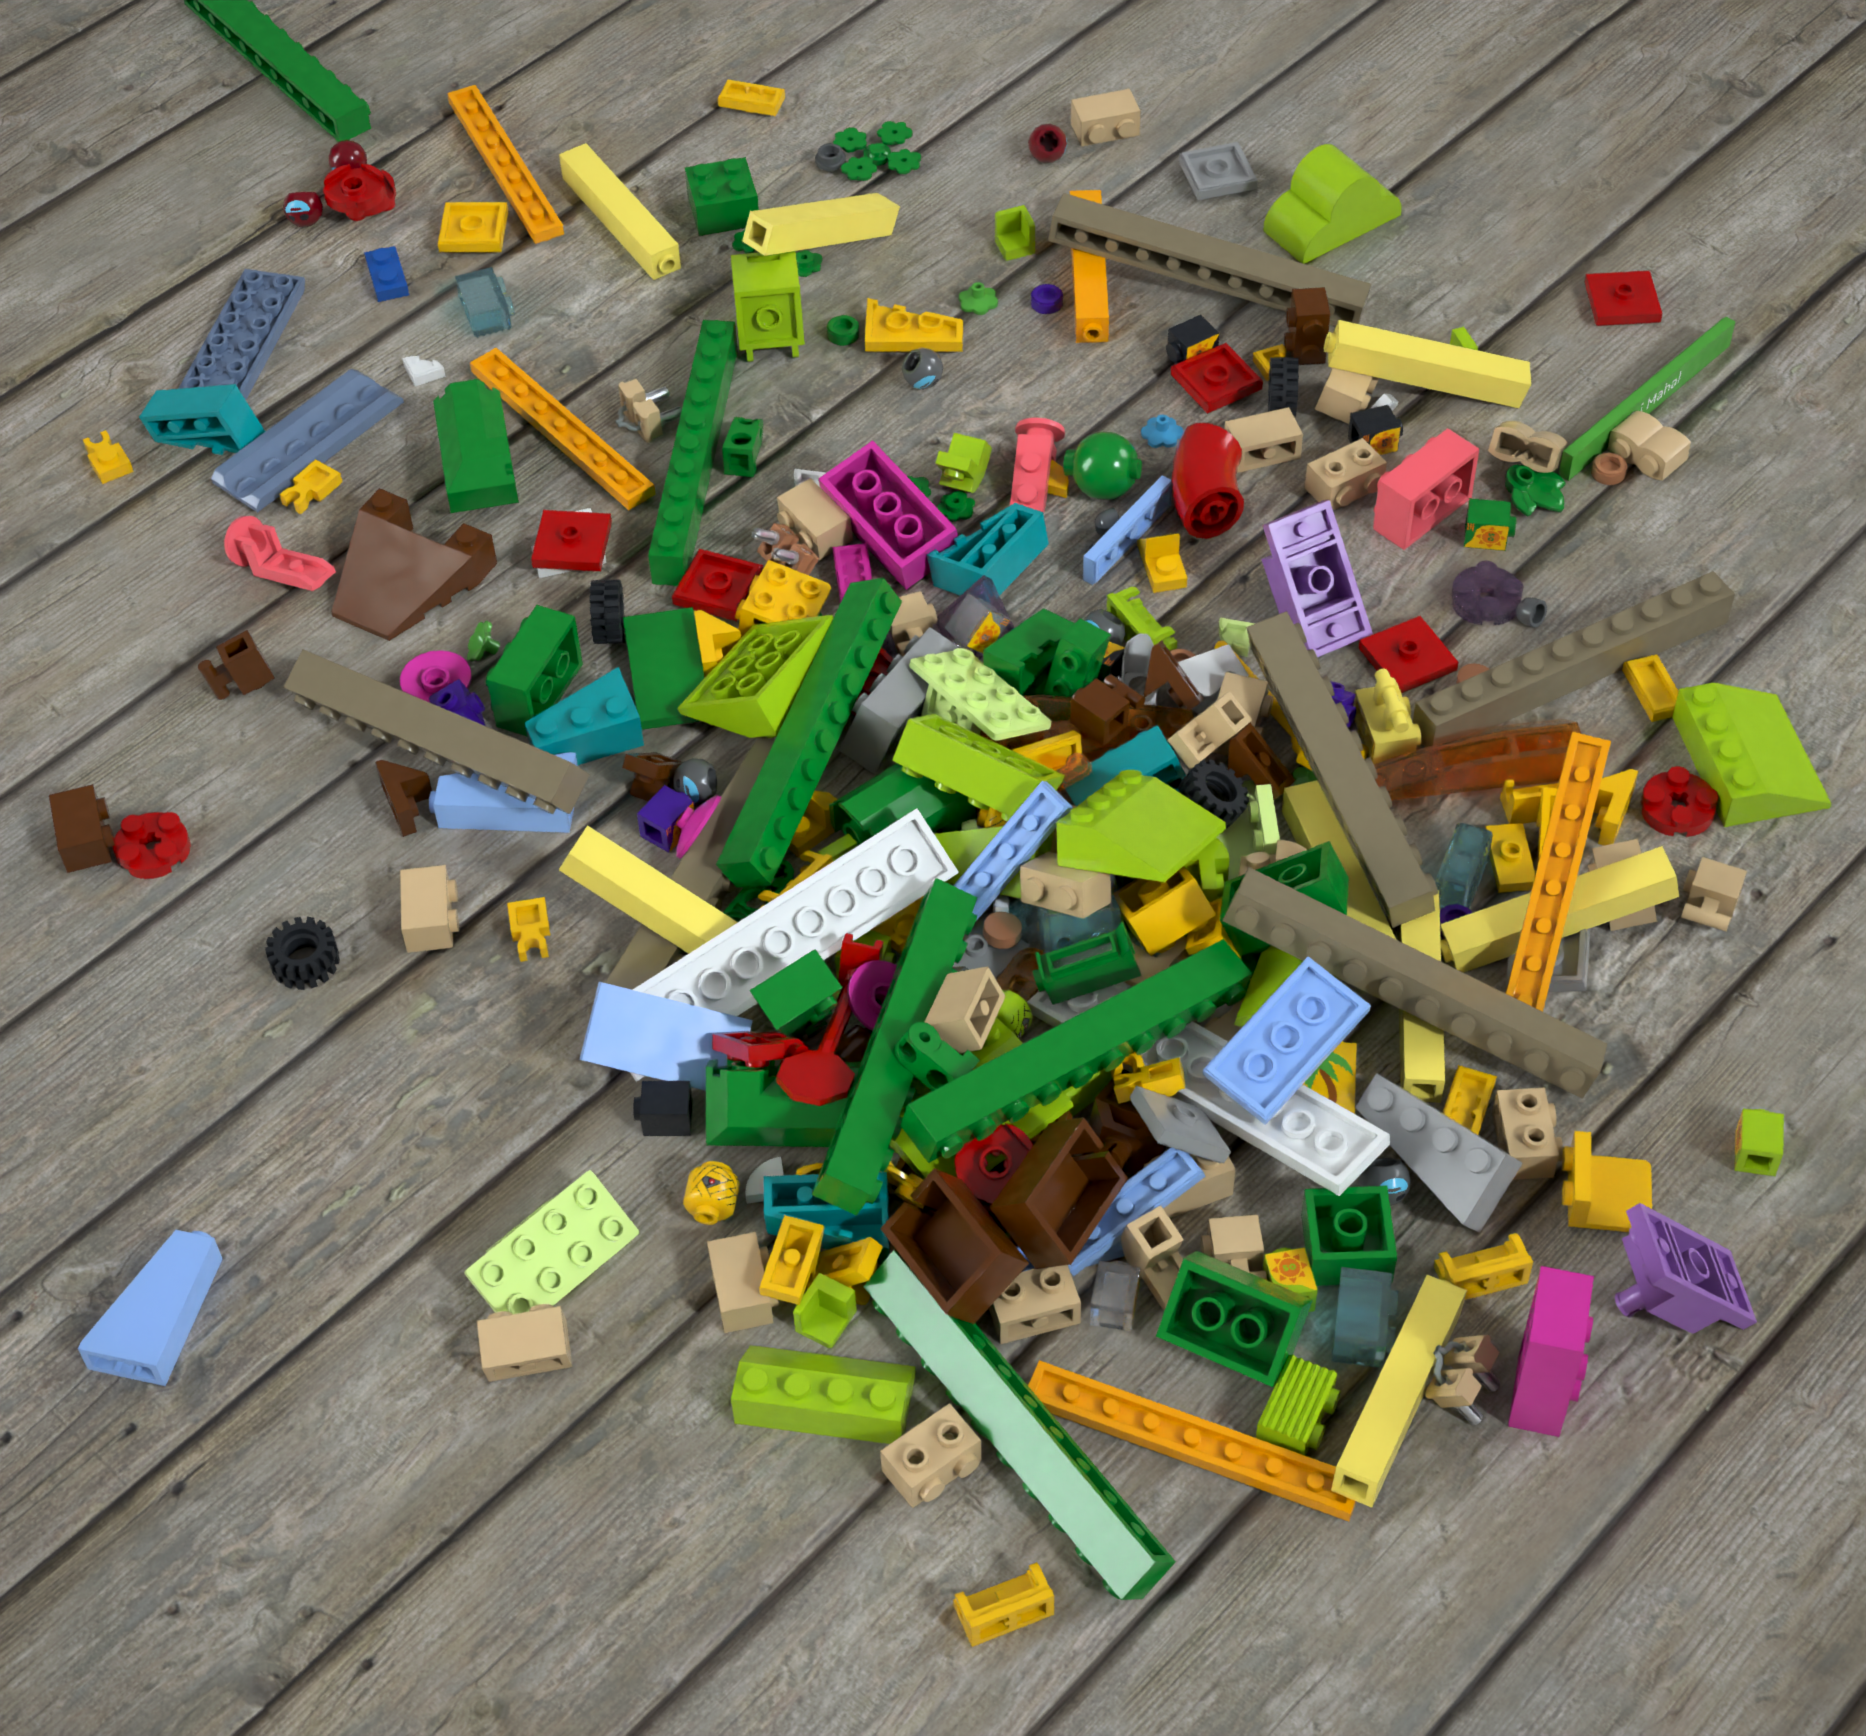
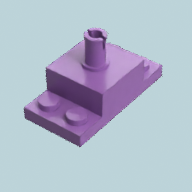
(1315, 578)
(1681, 1275)

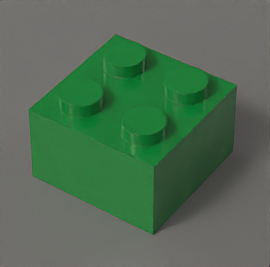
(721, 195)
(1348, 1232)

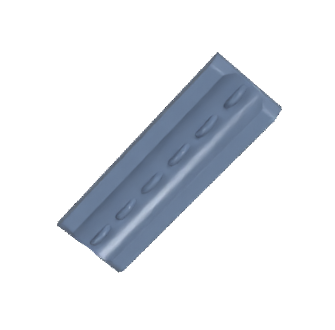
(246, 331)
(308, 433)

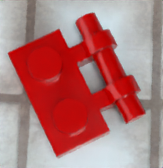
(756, 1048)

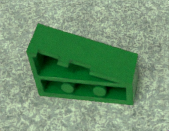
(1027, 651)
(799, 996)

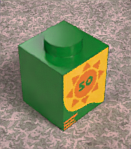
(1488, 524)

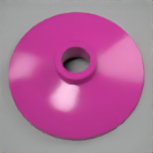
(433, 672)
(693, 822)
(867, 984)

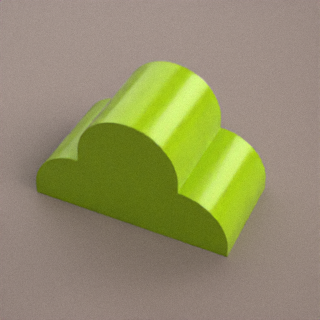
(1328, 205)

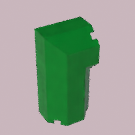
(474, 447)
(893, 796)
(753, 1110)

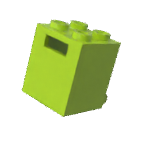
(767, 301)

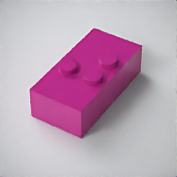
(888, 513)
(1552, 1351)

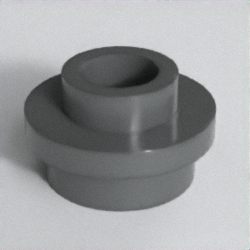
(830, 157)

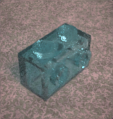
(1062, 930)
(1363, 1317)

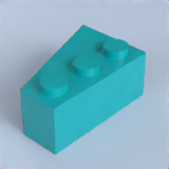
(202, 417)
(997, 550)
(589, 722)
(1146, 753)
(792, 1197)

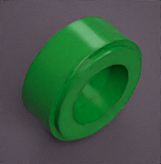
(843, 330)

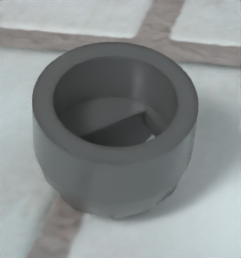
(1106, 520)
(1531, 611)

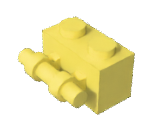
(1385, 719)

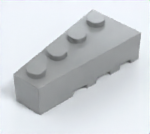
(893, 701)
(1446, 1156)

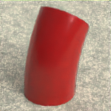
(1206, 480)

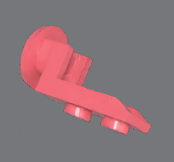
(1033, 461)
(258, 546)

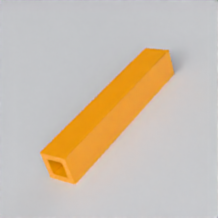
(1090, 288)

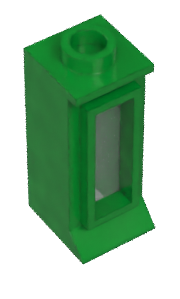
(1087, 966)

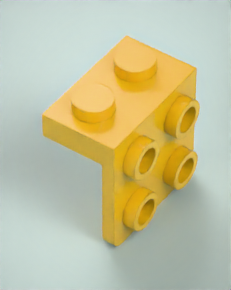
(781, 596)
(1602, 1186)

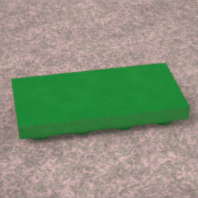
(663, 664)

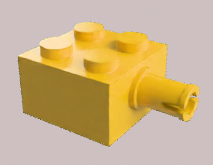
(1163, 910)

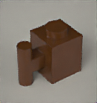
(241, 663)
(1103, 708)

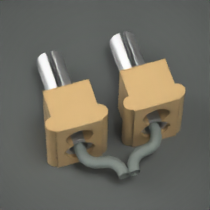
(642, 411)
(1458, 1386)

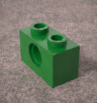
(1077, 659)

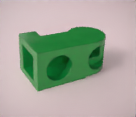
(742, 447)
(931, 1058)

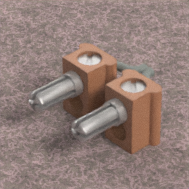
(781, 547)

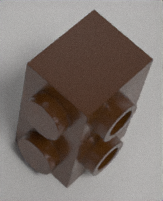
(1308, 325)
(81, 829)

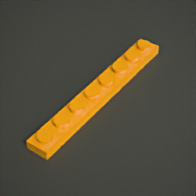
(505, 164)
(563, 429)
(1557, 869)
(1190, 1439)

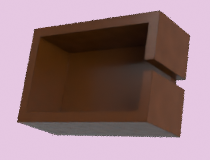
(1056, 1197)
(957, 1250)

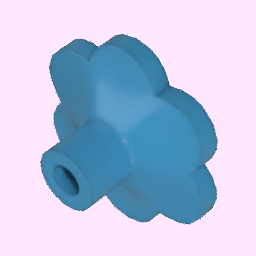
(1161, 431)

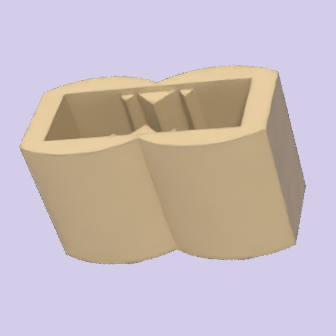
(1519, 442)
(1649, 445)

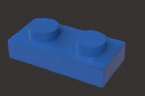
(386, 273)

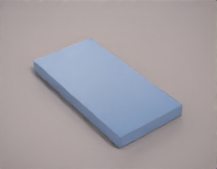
(655, 1035)
(1286, 1040)

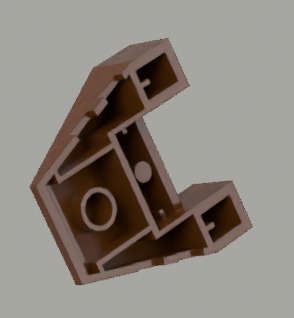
(400, 575)

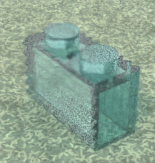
(484, 301)
(1463, 865)

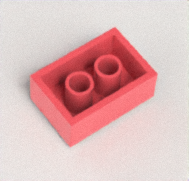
(1425, 488)

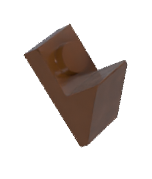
(1165, 668)
(1254, 757)
(650, 773)
(403, 790)

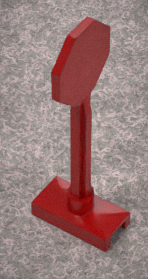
(819, 1074)

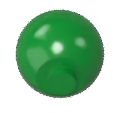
(1103, 465)

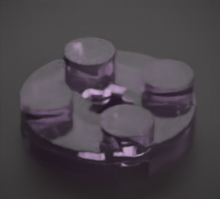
(1486, 579)

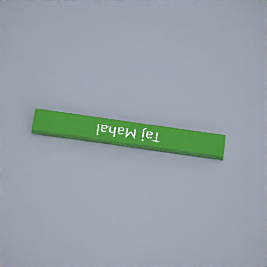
(1648, 396)

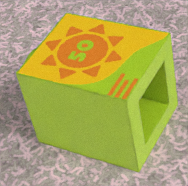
(1759, 1142)
(1292, 1271)

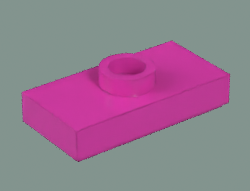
(851, 566)

